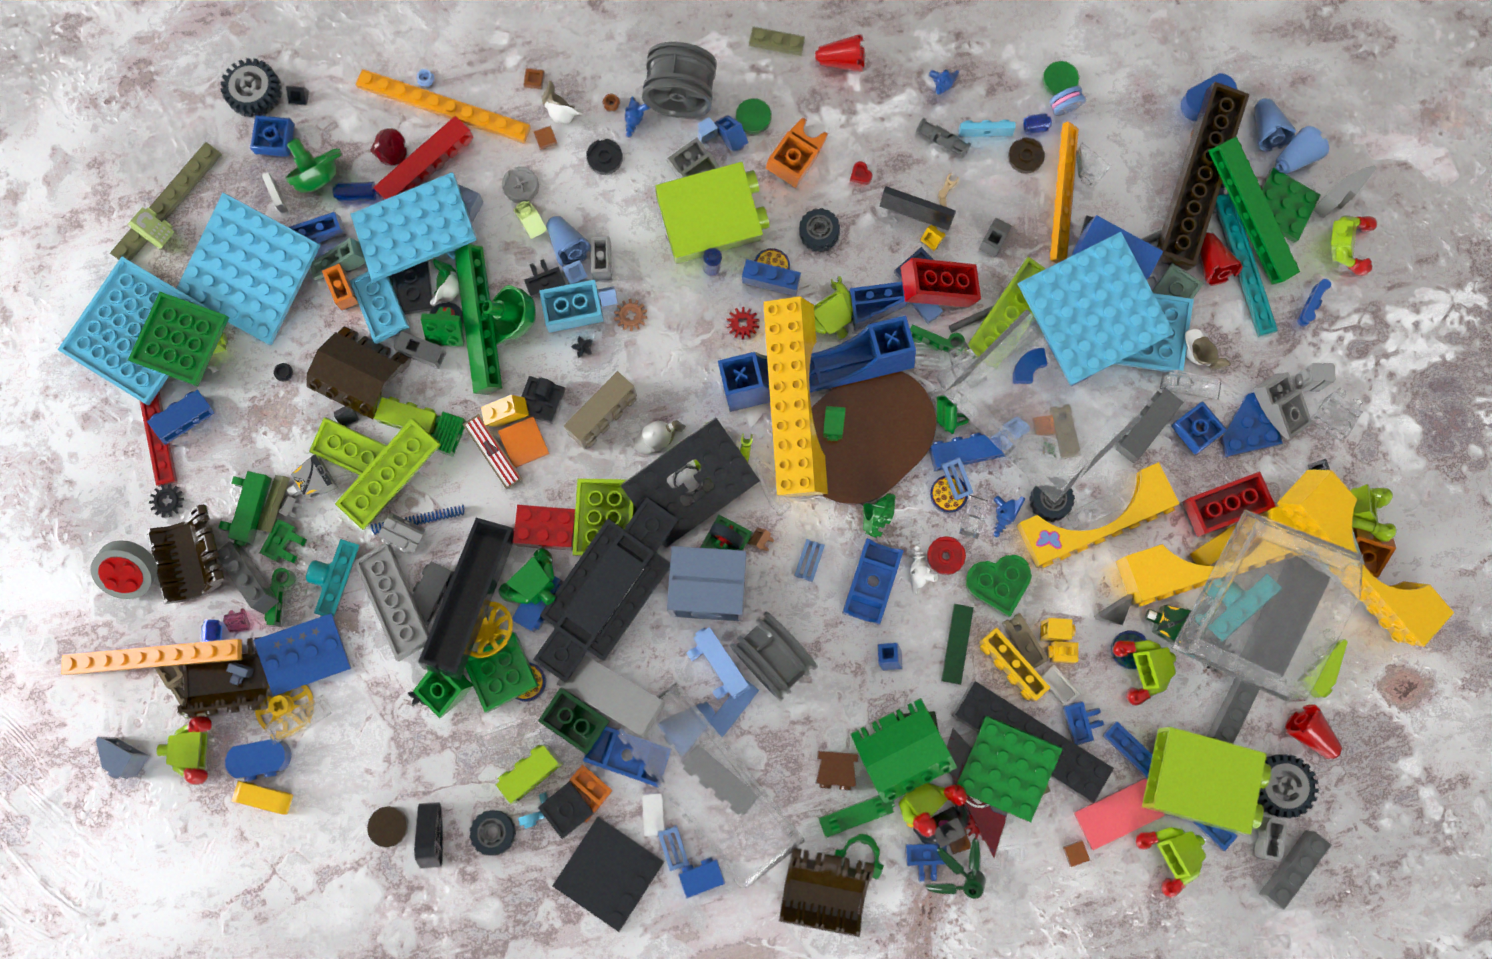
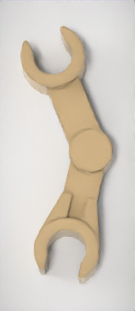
(947, 187)

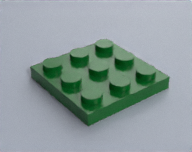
(1290, 203)
(501, 675)

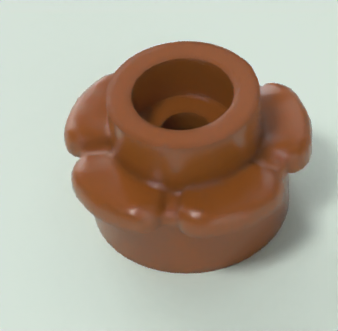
(611, 98)

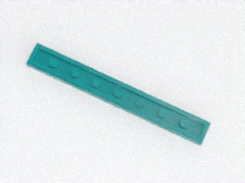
(1249, 275)

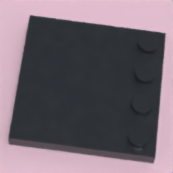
(608, 874)

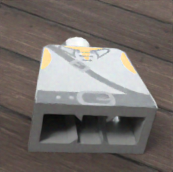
(312, 479)

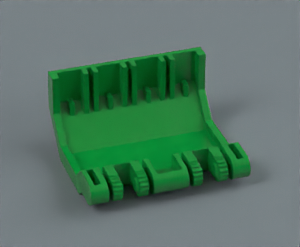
(903, 752)

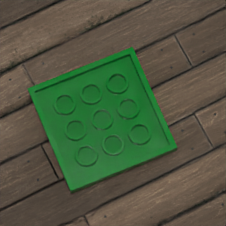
(178, 338)
(1009, 768)

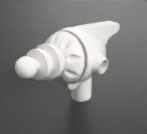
(920, 571)

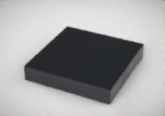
(566, 810)

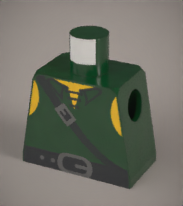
(1167, 621)

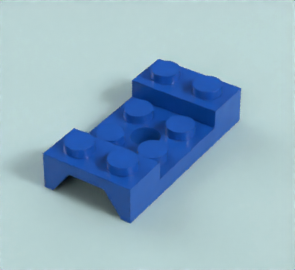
(867, 601)
(608, 755)

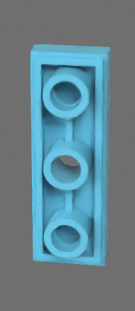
(986, 128)

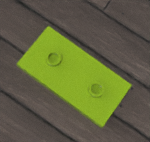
(345, 446)

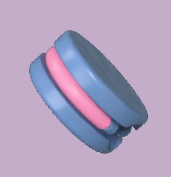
(1067, 100)

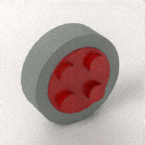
(123, 569)

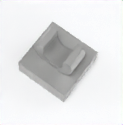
(287, 505)

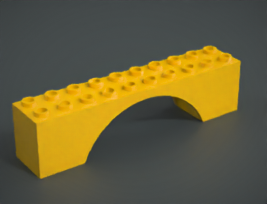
(789, 344)
(1324, 509)
(1160, 573)

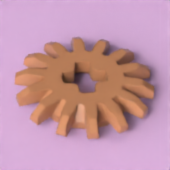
(635, 309)

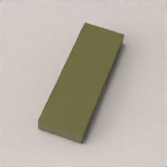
(273, 503)

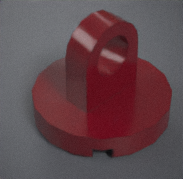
(389, 147)

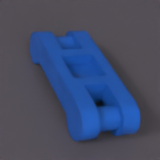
(1313, 302)

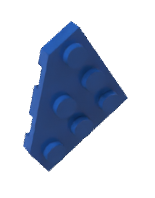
(1249, 429)

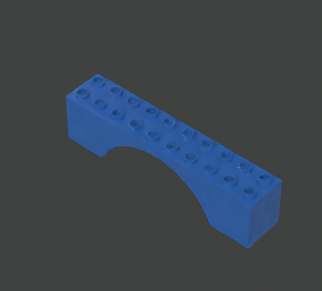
(873, 352)

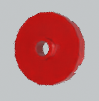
(953, 549)

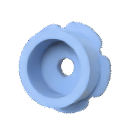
(424, 73)

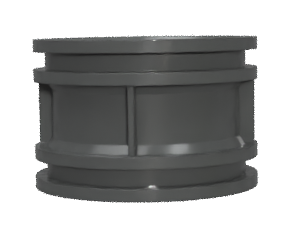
(679, 79)
(774, 656)

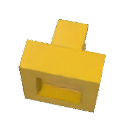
(932, 237)

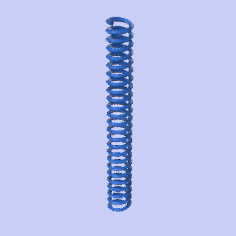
(426, 520)

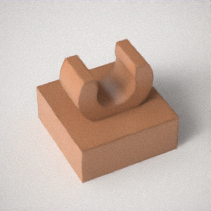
(760, 538)

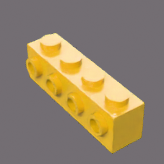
(1017, 668)

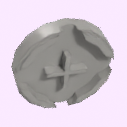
(520, 184)

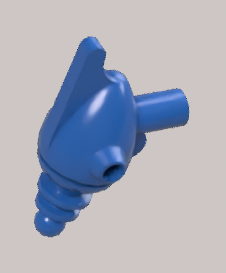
(943, 80)
(634, 115)
(1006, 512)

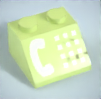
(151, 228)

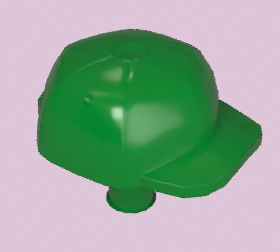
(310, 171)
(511, 312)

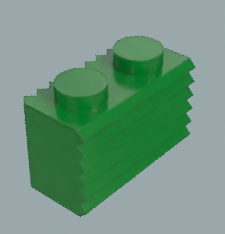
(448, 432)

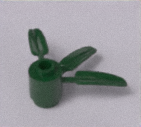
(974, 880)

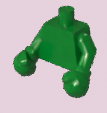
(532, 581)

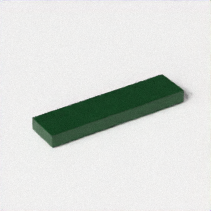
(957, 644)

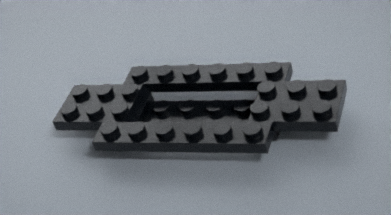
(600, 584)

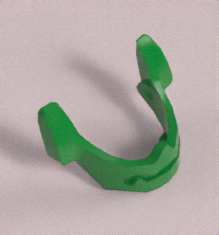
(864, 839)

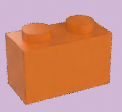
(340, 287)

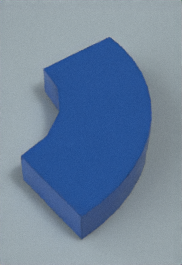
(1028, 364)

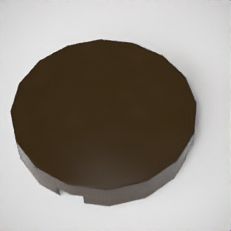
(1026, 155)
(387, 826)

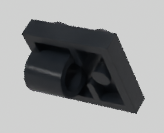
(542, 398)

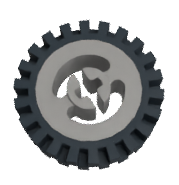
(244, 78)
(1301, 787)

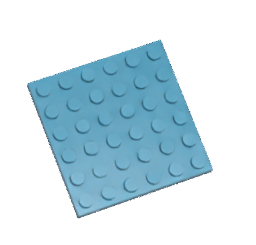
(248, 268)
(1095, 308)
(112, 325)

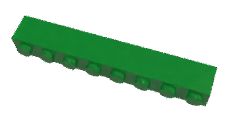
(1254, 211)
(478, 326)

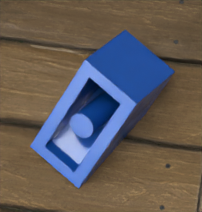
(731, 133)

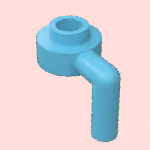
(530, 820)

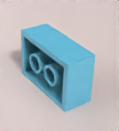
(571, 306)

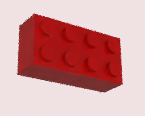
(940, 282)
(1226, 504)

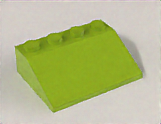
(594, 505)

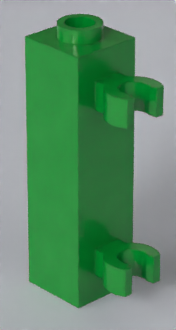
(249, 508)
(855, 815)

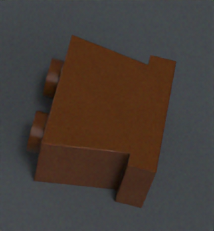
(836, 770)

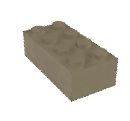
(601, 410)

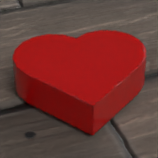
(861, 174)

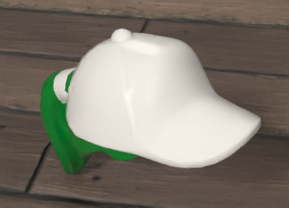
(446, 283)

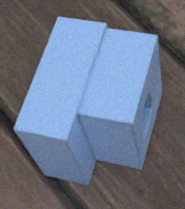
(707, 130)
(607, 296)

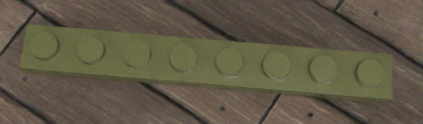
(170, 198)

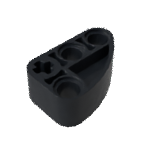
(429, 836)

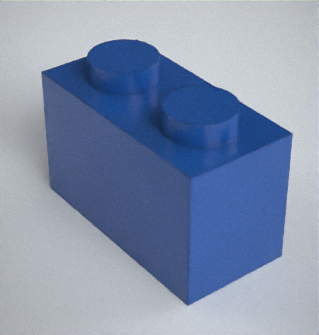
(701, 878)

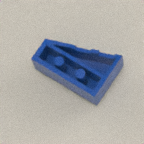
(875, 302)

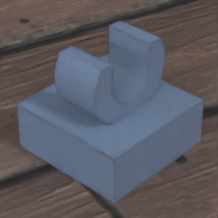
(239, 672)

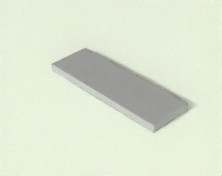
(392, 601)
(614, 695)

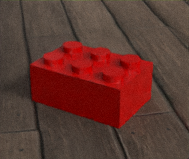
(544, 527)

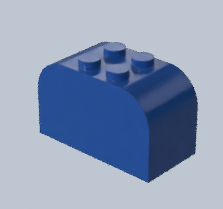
(1101, 229)

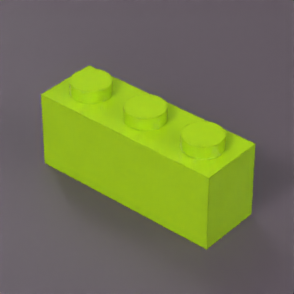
(397, 414)

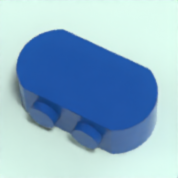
(1194, 97)
(257, 759)

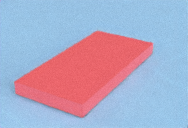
(1115, 815)

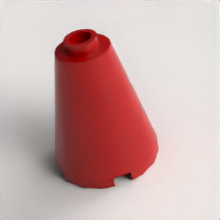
(843, 54)
(1218, 261)
(1314, 732)

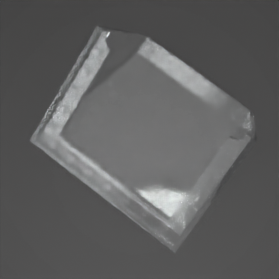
(1041, 426)
(1273, 607)

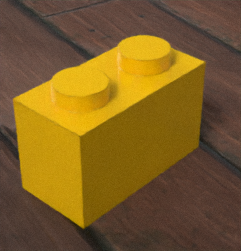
(504, 411)
(1057, 629)

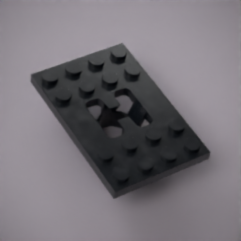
(719, 462)

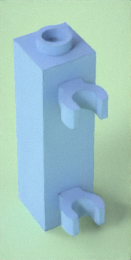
(721, 663)

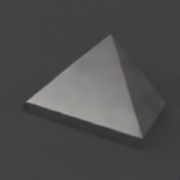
(1116, 612)

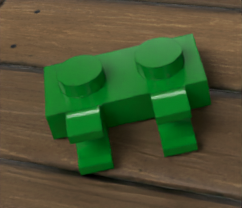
(278, 541)

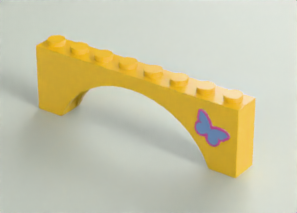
(1151, 497)

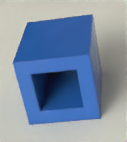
(890, 656)

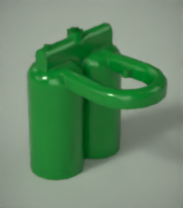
(947, 414)

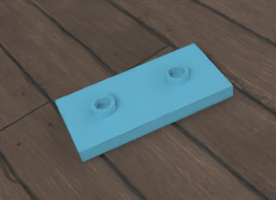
(379, 307)

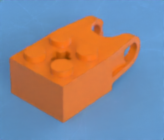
(795, 154)

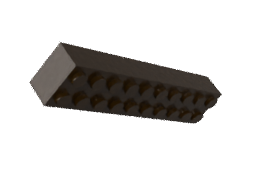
(1199, 178)

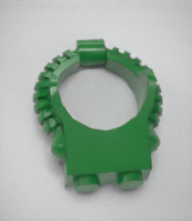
(878, 515)

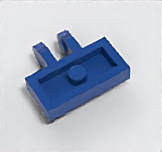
(1078, 722)
(924, 855)

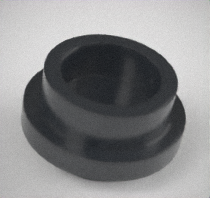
(283, 372)

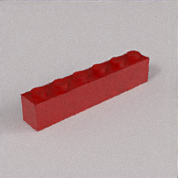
(426, 159)

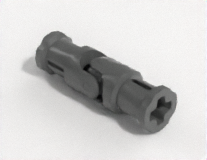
(946, 139)

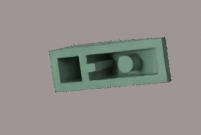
(346, 254)

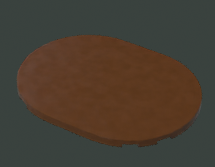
(883, 438)

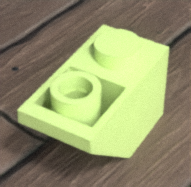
(529, 219)

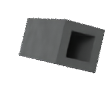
(419, 349)

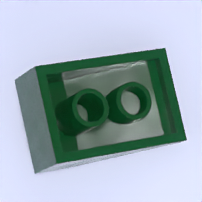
(573, 721)

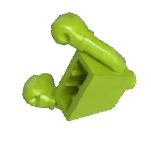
(1365, 511)

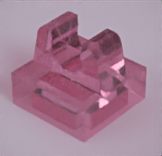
(236, 621)

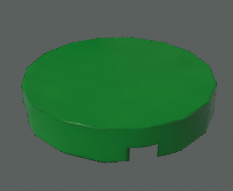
(1059, 77)
(753, 115)

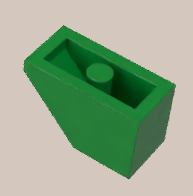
(834, 423)

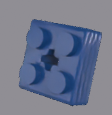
(266, 127)
(1210, 428)

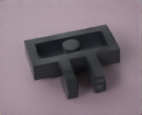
(545, 280)

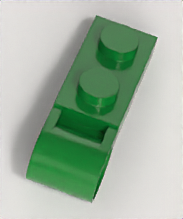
(935, 341)
(274, 615)

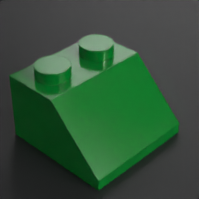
(442, 692)

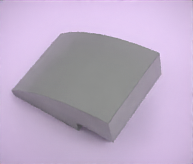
(692, 160)
(1344, 191)
(1283, 405)

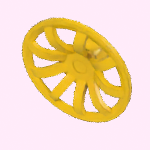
(490, 631)
(282, 704)

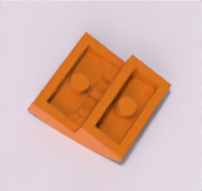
(523, 442)
(590, 788)

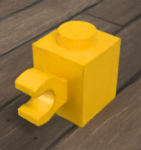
(1063, 652)

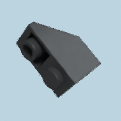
(995, 237)

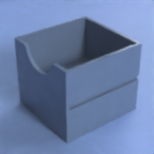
(706, 583)

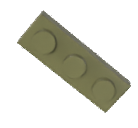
(777, 41)

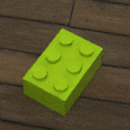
(528, 773)

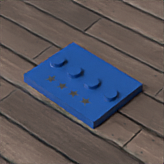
(302, 654)

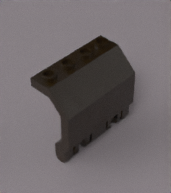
(354, 370)
(186, 557)
(209, 687)
(825, 892)

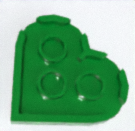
(1000, 583)

